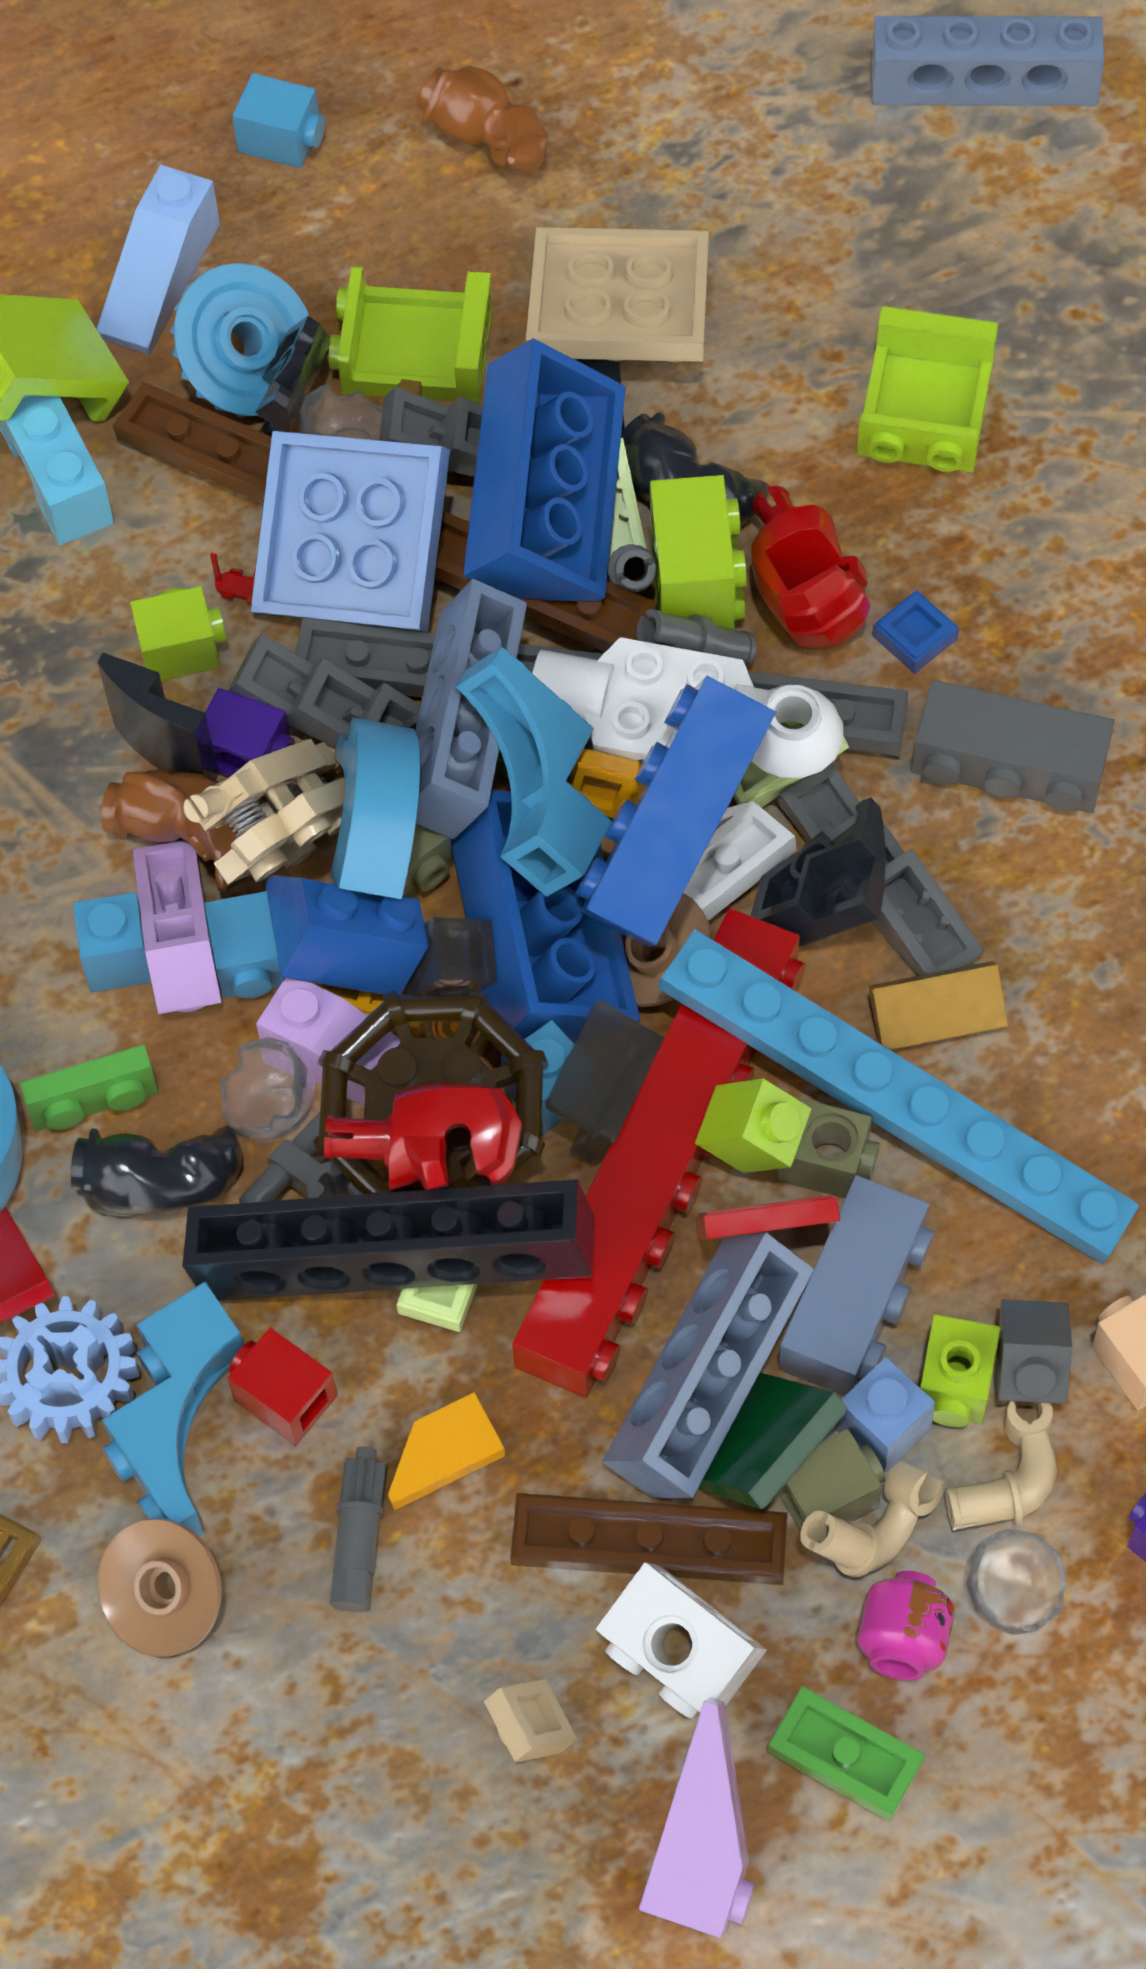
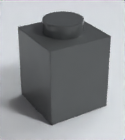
(1034, 1351)

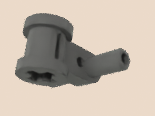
(294, 1165)

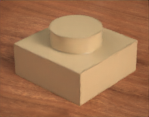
(530, 1720)

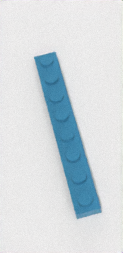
(899, 1096)

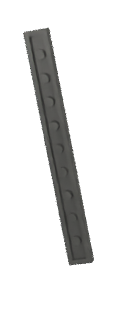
(401, 658)

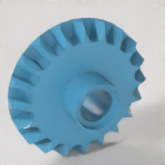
(239, 301)

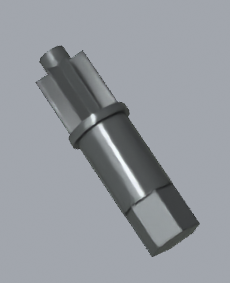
(357, 1531)

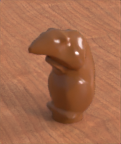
(478, 110)
(153, 809)

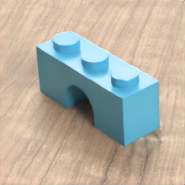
(58, 467)

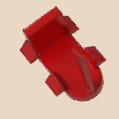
(232, 583)

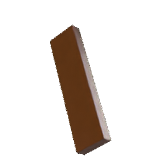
(626, 1534)

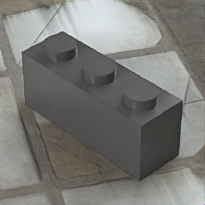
(1012, 747)

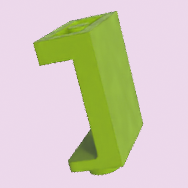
(413, 337)
(56, 352)
(927, 389)

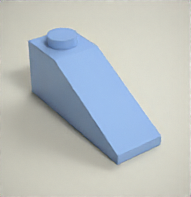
(159, 257)

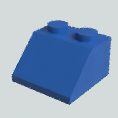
(345, 935)

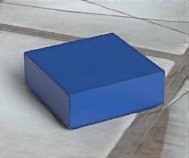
(915, 631)

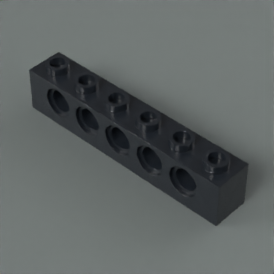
(391, 1240)

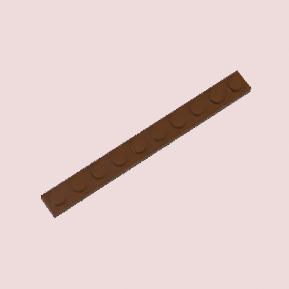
(240, 460)

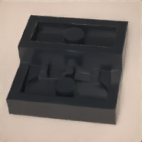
(156, 728)

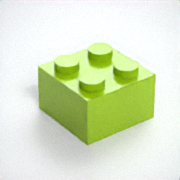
(697, 549)

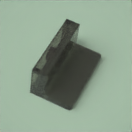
(602, 1077)

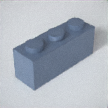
(856, 1287)

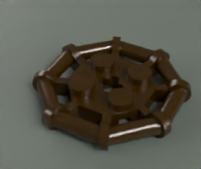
(425, 1061)

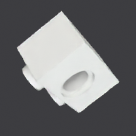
(644, 1615)

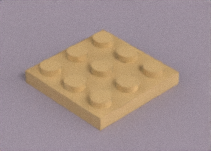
(620, 293)

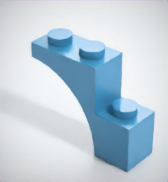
(540, 739)
(185, 1357)

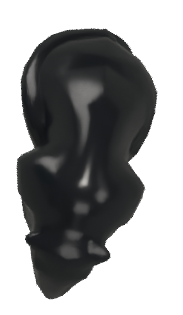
(666, 453)
(133, 1177)

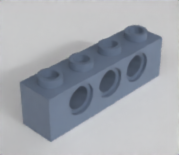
(987, 60)
(452, 736)
(708, 1366)

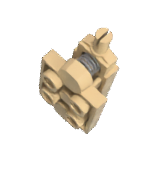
(291, 822)

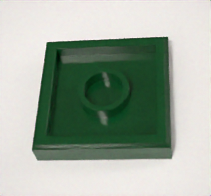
(771, 1439)

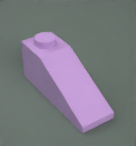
(175, 927)
(315, 1022)
(703, 1844)

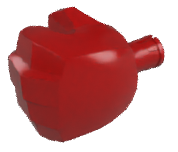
(804, 575)
(416, 1133)

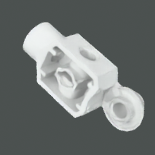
(637, 681)

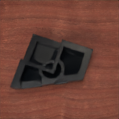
(292, 374)
(828, 881)

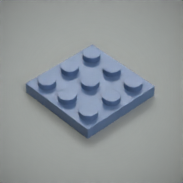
(350, 530)

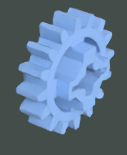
(75, 1342)

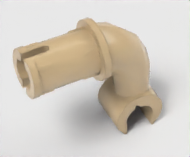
(1018, 1491)
(865, 1547)

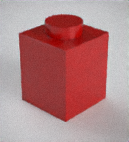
(281, 1385)

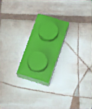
(101, 1084)
(846, 1754)

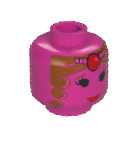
(906, 1626)

